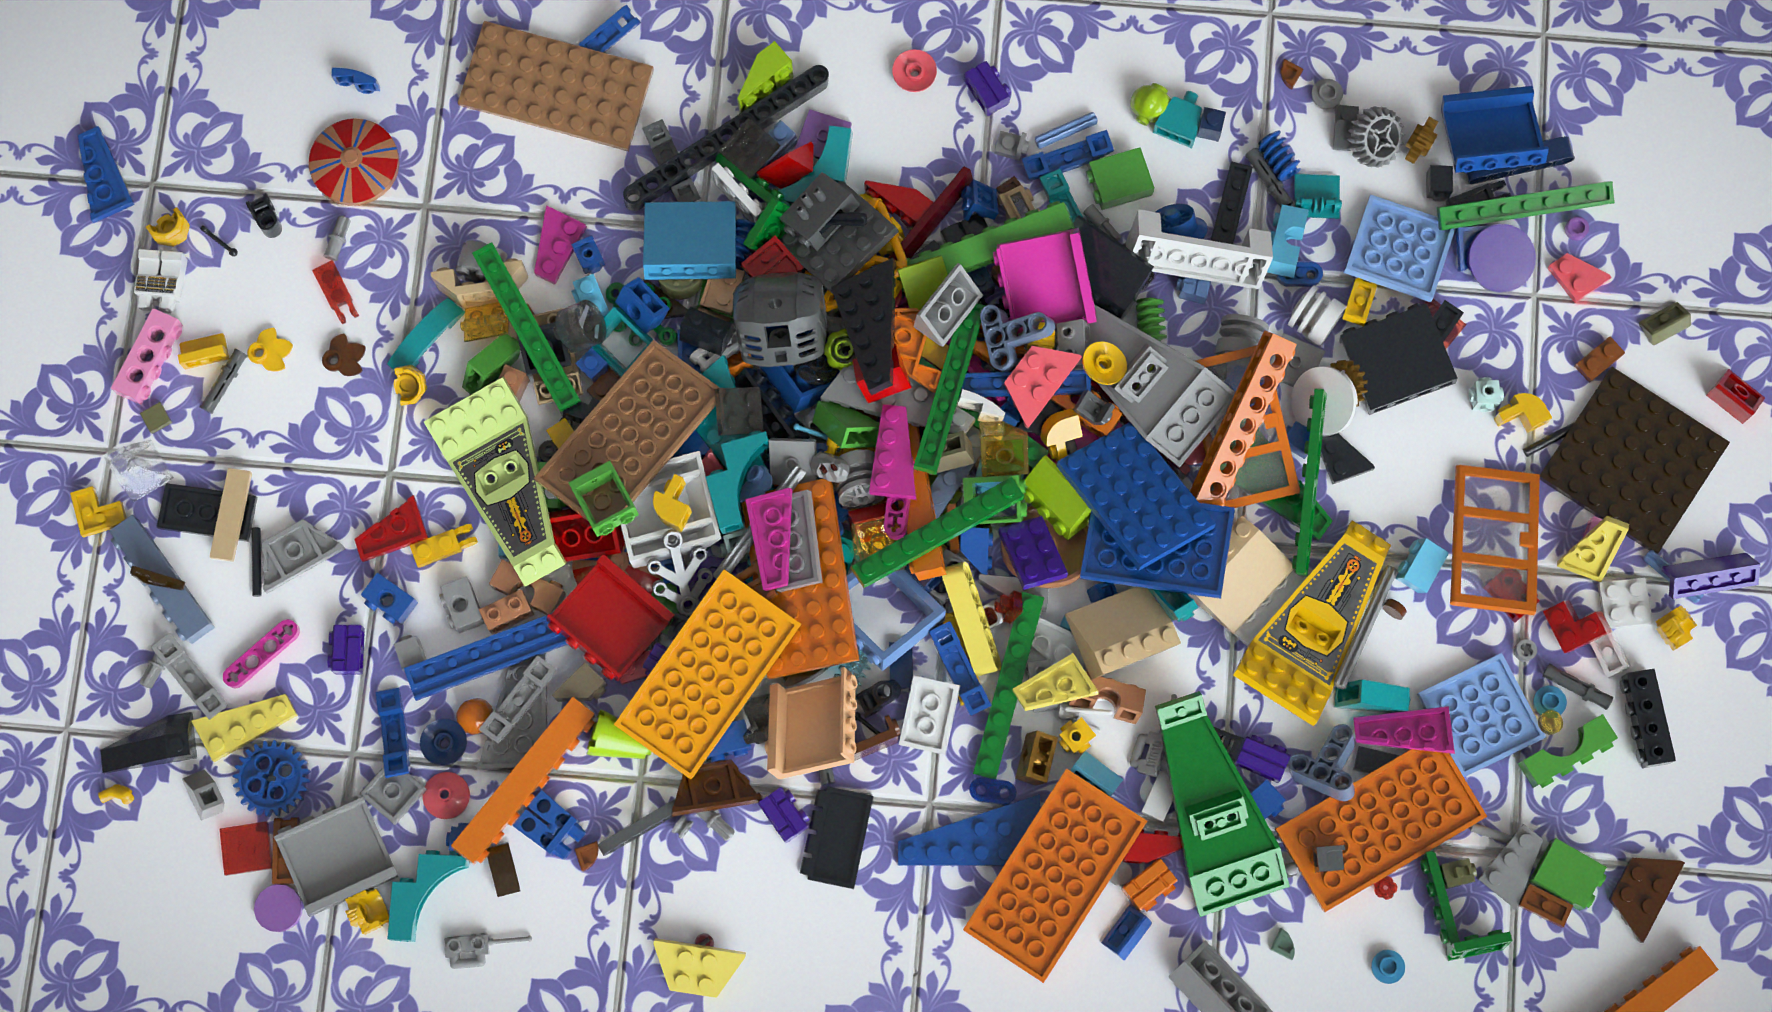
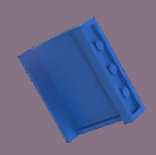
(1493, 129)

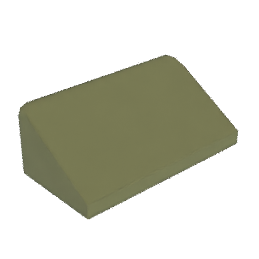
(1665, 323)

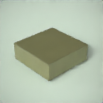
(156, 418)

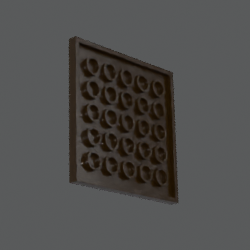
(1634, 459)

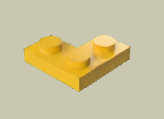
(92, 517)

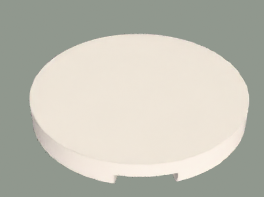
(1340, 398)

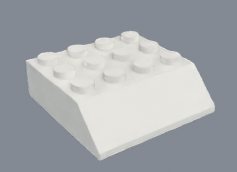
(646, 531)

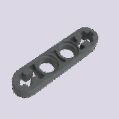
(636, 829)

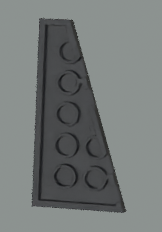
(869, 318)

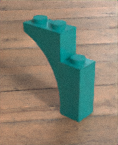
(833, 162)
(727, 485)
(1176, 605)
(410, 897)

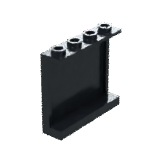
(1399, 357)

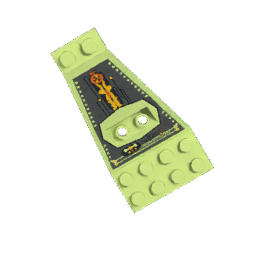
(481, 439)

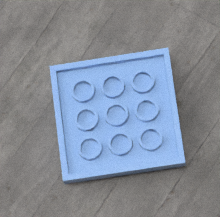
(1399, 248)
(1486, 714)

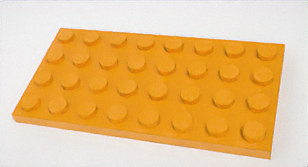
(707, 674)

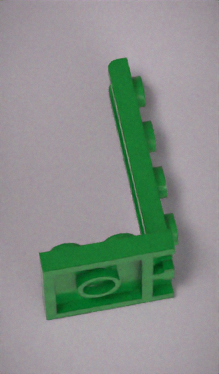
(768, 223)
(1442, 911)

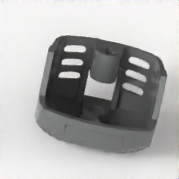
(798, 304)

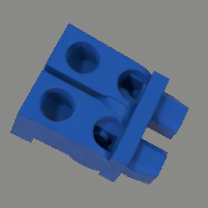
(556, 829)

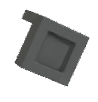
(1328, 858)

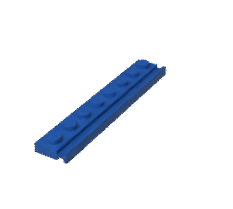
(482, 657)

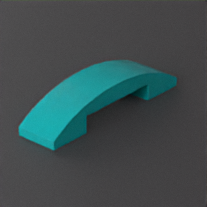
(1057, 189)
(425, 334)

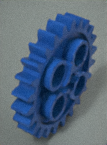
(291, 785)

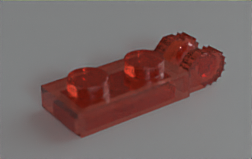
(334, 289)

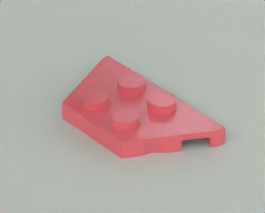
(1038, 379)

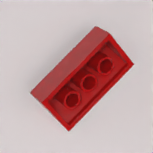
(577, 538)

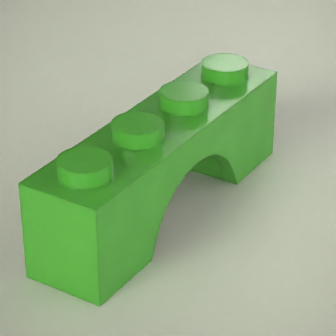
(1591, 737)

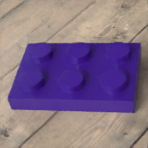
(1032, 552)

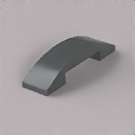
(664, 149)

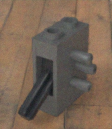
(821, 212)

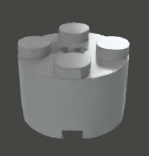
(467, 264)

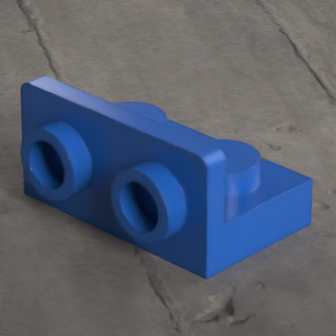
(979, 199)

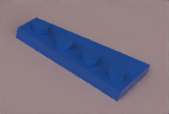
(102, 176)

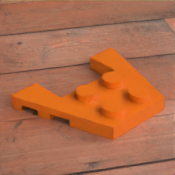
(910, 345)

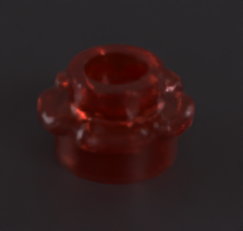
(1385, 894)

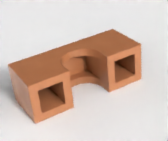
(546, 594)
(1125, 698)

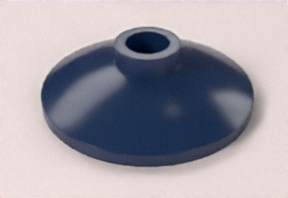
(433, 736)

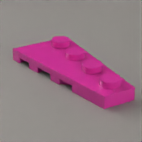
(893, 459)
(771, 532)
(1413, 729)

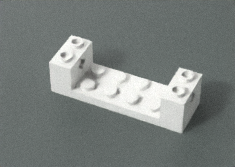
(1201, 258)

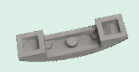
(189, 676)
(519, 700)

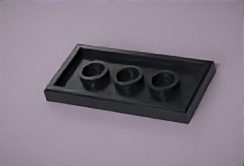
(197, 509)

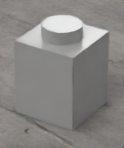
(409, 651)

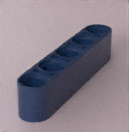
(1559, 153)

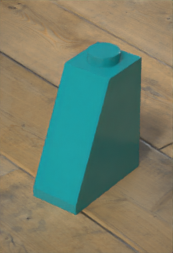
(1373, 696)

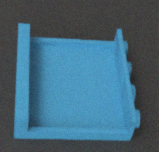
(689, 240)

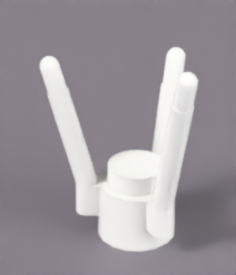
(1069, 713)

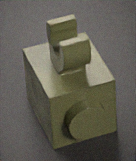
(1458, 873)

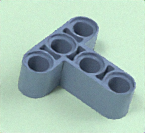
(1009, 331)
(1330, 768)

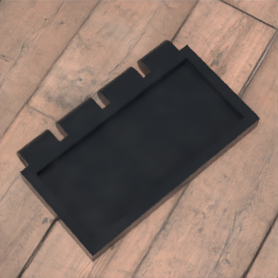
(839, 837)

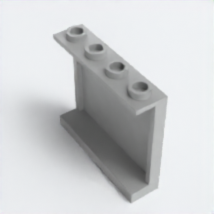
(335, 855)

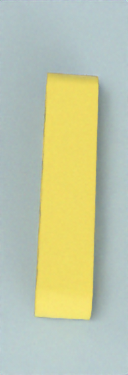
(971, 619)

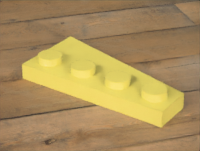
(242, 725)

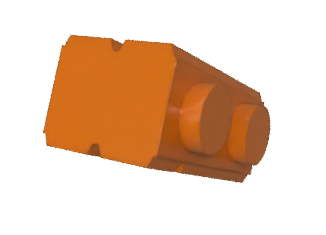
(1149, 885)

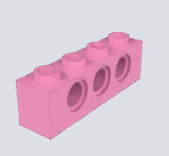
(145, 344)

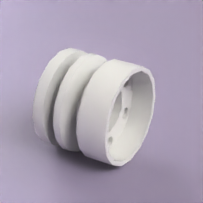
(1316, 315)

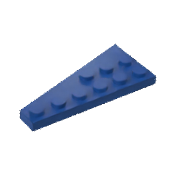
(974, 841)

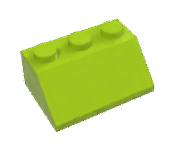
(1056, 499)

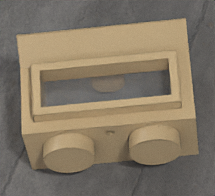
(1016, 202)

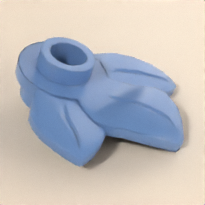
(758, 482)

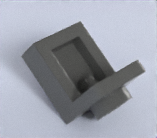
(1093, 408)

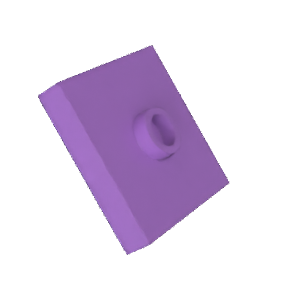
(816, 130)

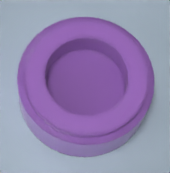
(1576, 228)

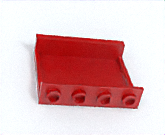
(610, 619)

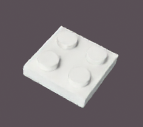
(1625, 603)

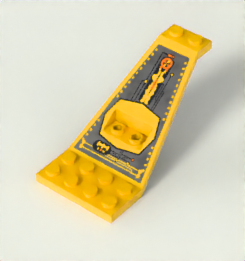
(1309, 636)

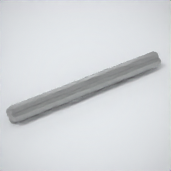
(746, 539)
(1365, 627)

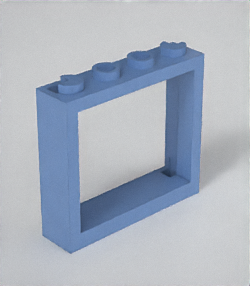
(922, 599)

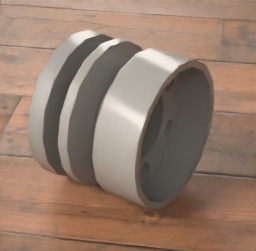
(1239, 332)
(855, 489)

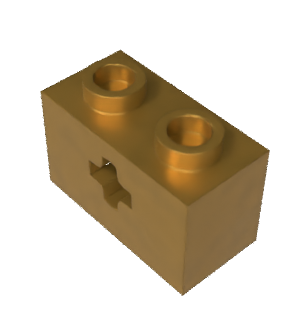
(1036, 758)

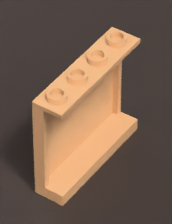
(812, 726)

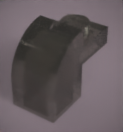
(758, 716)

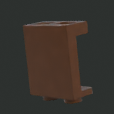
(878, 741)

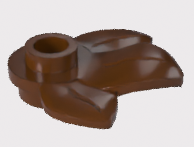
(348, 356)

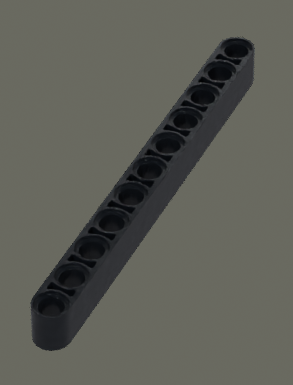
(714, 140)

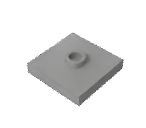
(1305, 358)
(787, 453)
(392, 795)

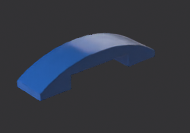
(1068, 157)
(959, 668)
(394, 732)

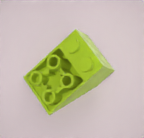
(768, 73)

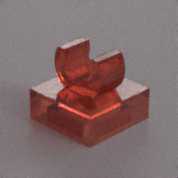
(1009, 606)

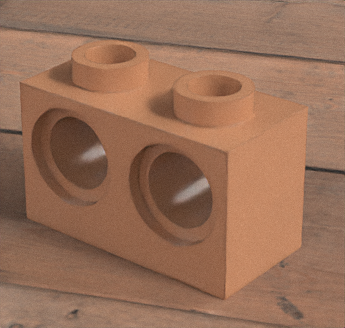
(506, 612)

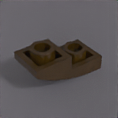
(503, 870)

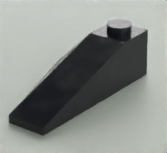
(156, 744)

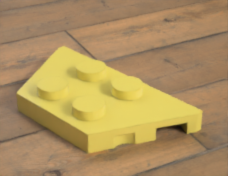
(697, 967)

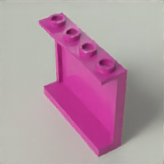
(1046, 277)

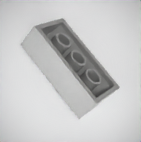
(1214, 985)

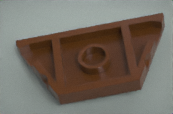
(713, 788)
(1643, 892)

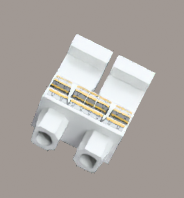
(159, 279)

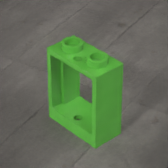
(594, 479)
(1021, 508)

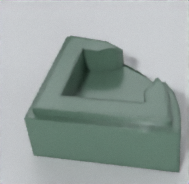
(1283, 945)

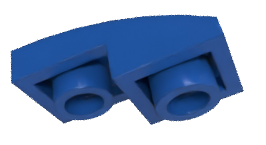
(363, 82)

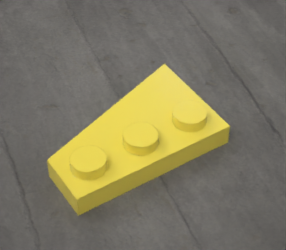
(1595, 550)
(1055, 685)

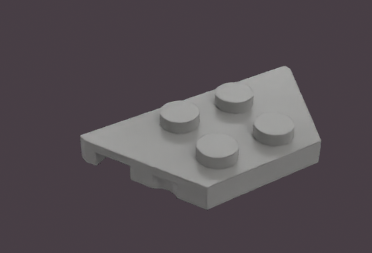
(294, 553)

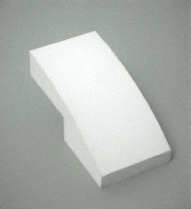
(987, 410)
(1159, 799)

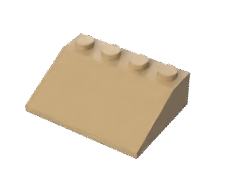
(1251, 576)
(1121, 630)

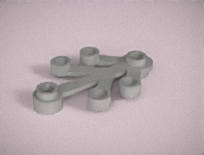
(681, 576)

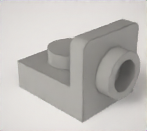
(1011, 145)

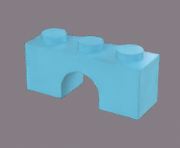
(1290, 225)

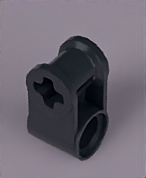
(263, 213)
(874, 698)

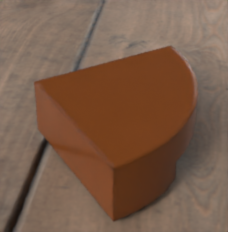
(1290, 73)
(587, 855)

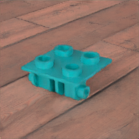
(1318, 194)

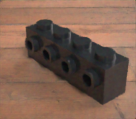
(776, 414)
(1647, 718)

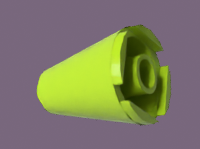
(611, 741)

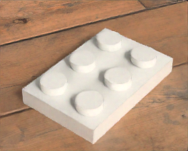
(736, 192)
(929, 715)

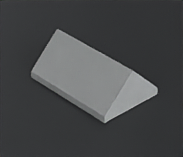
(948, 306)

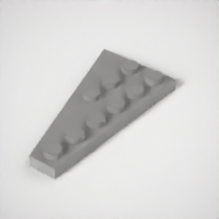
(916, 400)
(525, 733)

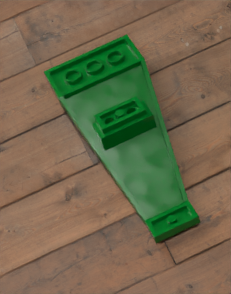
(1231, 855)

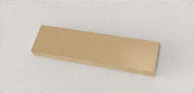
(230, 514)

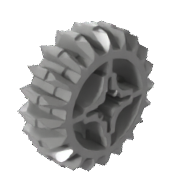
(1376, 142)

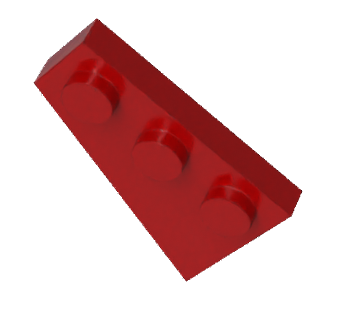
(394, 532)

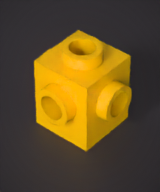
(1085, 735)

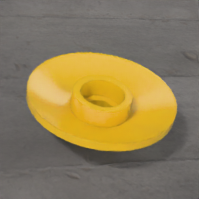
(1110, 357)

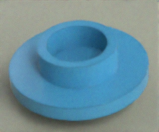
(1549, 699)
(1388, 966)

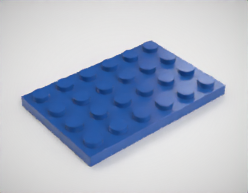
(1135, 495)
(1191, 569)

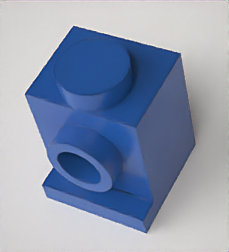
(584, 247)

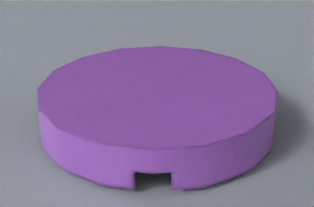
(278, 908)

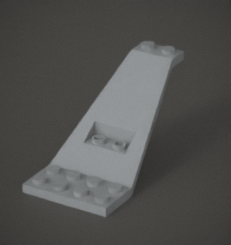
(1174, 401)

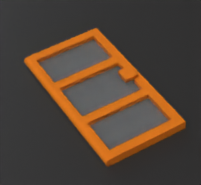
(1269, 460)
(1495, 540)

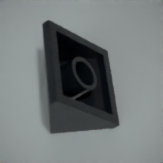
(559, 349)

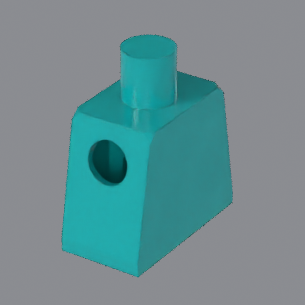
(1180, 120)

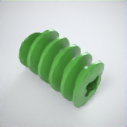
(1149, 317)

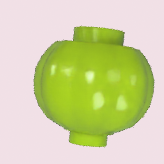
(1149, 103)
(833, 349)

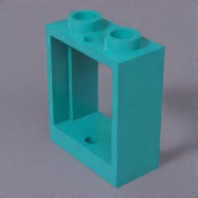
(612, 320)

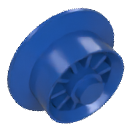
(1181, 220)

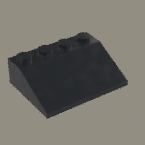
(1112, 269)

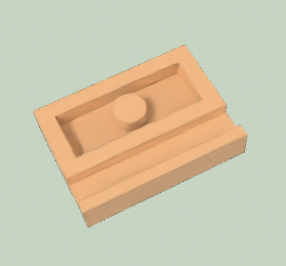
(719, 293)

